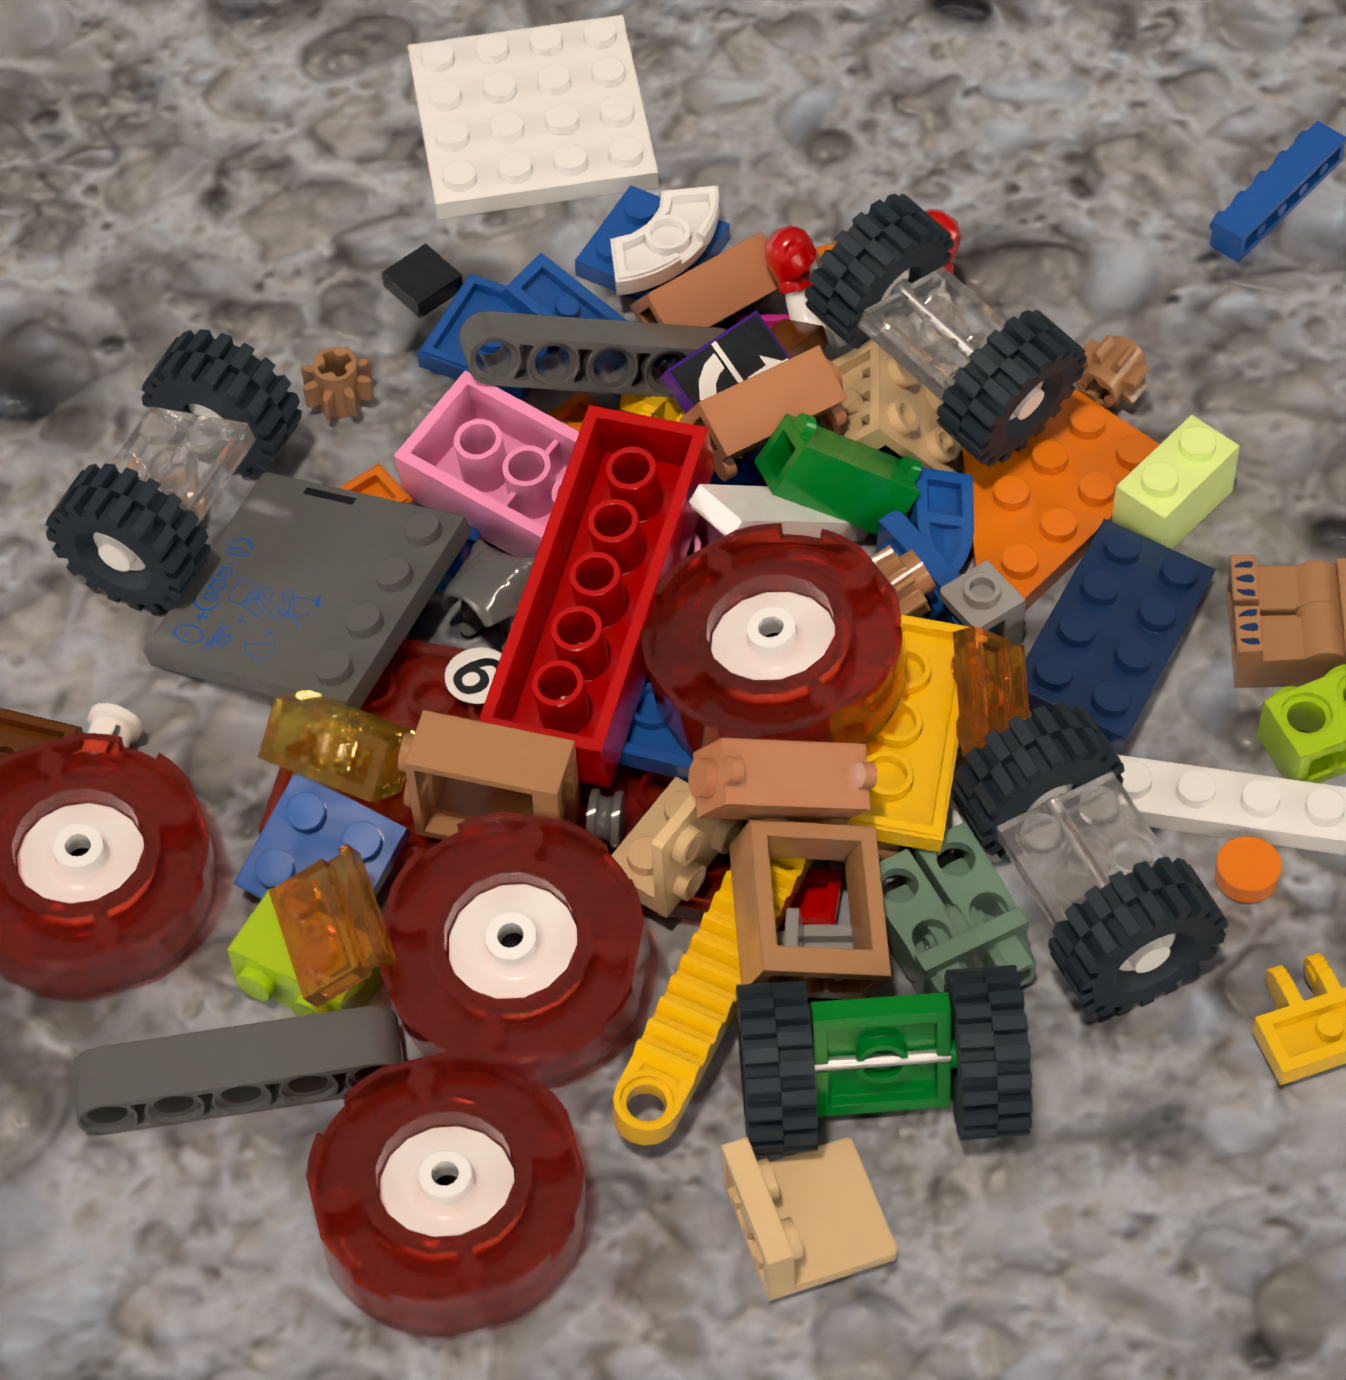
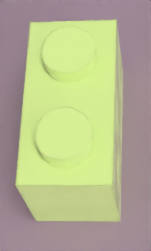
(1177, 483)

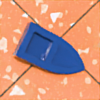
(945, 513)

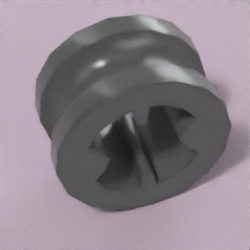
(606, 816)

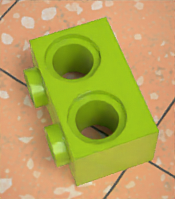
(1312, 708)

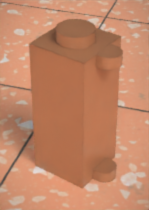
(711, 289)
(750, 411)
(781, 779)

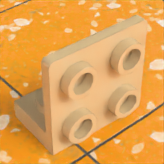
(892, 409)
(673, 848)
(806, 1215)

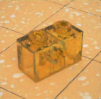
(335, 744)

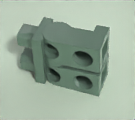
(951, 913)

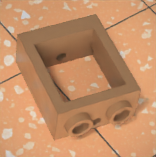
(481, 768)
(826, 971)

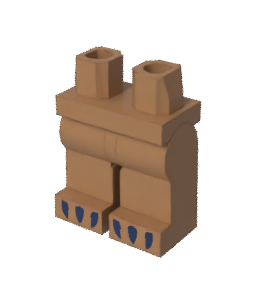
(1285, 621)

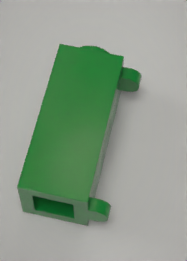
(836, 473)

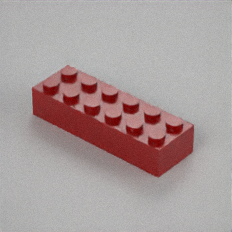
(610, 540)

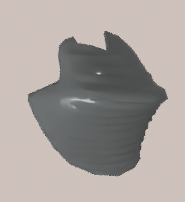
(488, 588)

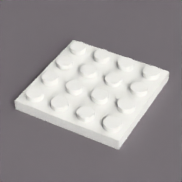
(531, 117)

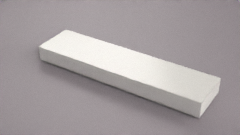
(746, 506)

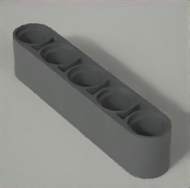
(580, 344)
(232, 1069)

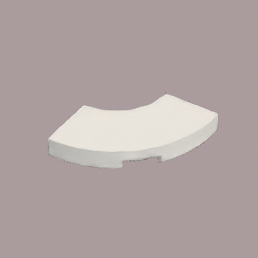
(668, 241)

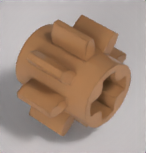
(1113, 371)
(337, 382)
(908, 578)

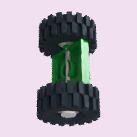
(885, 1057)

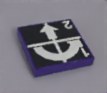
(724, 362)

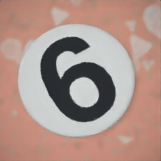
(471, 674)

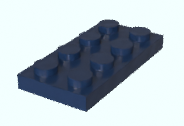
(1115, 629)

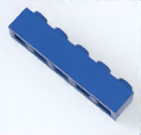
(1277, 191)

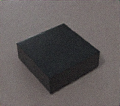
(422, 280)

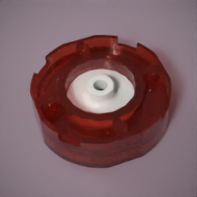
(776, 641)
(98, 866)
(517, 946)
(448, 1194)

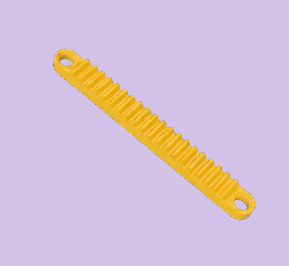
(694, 1011)

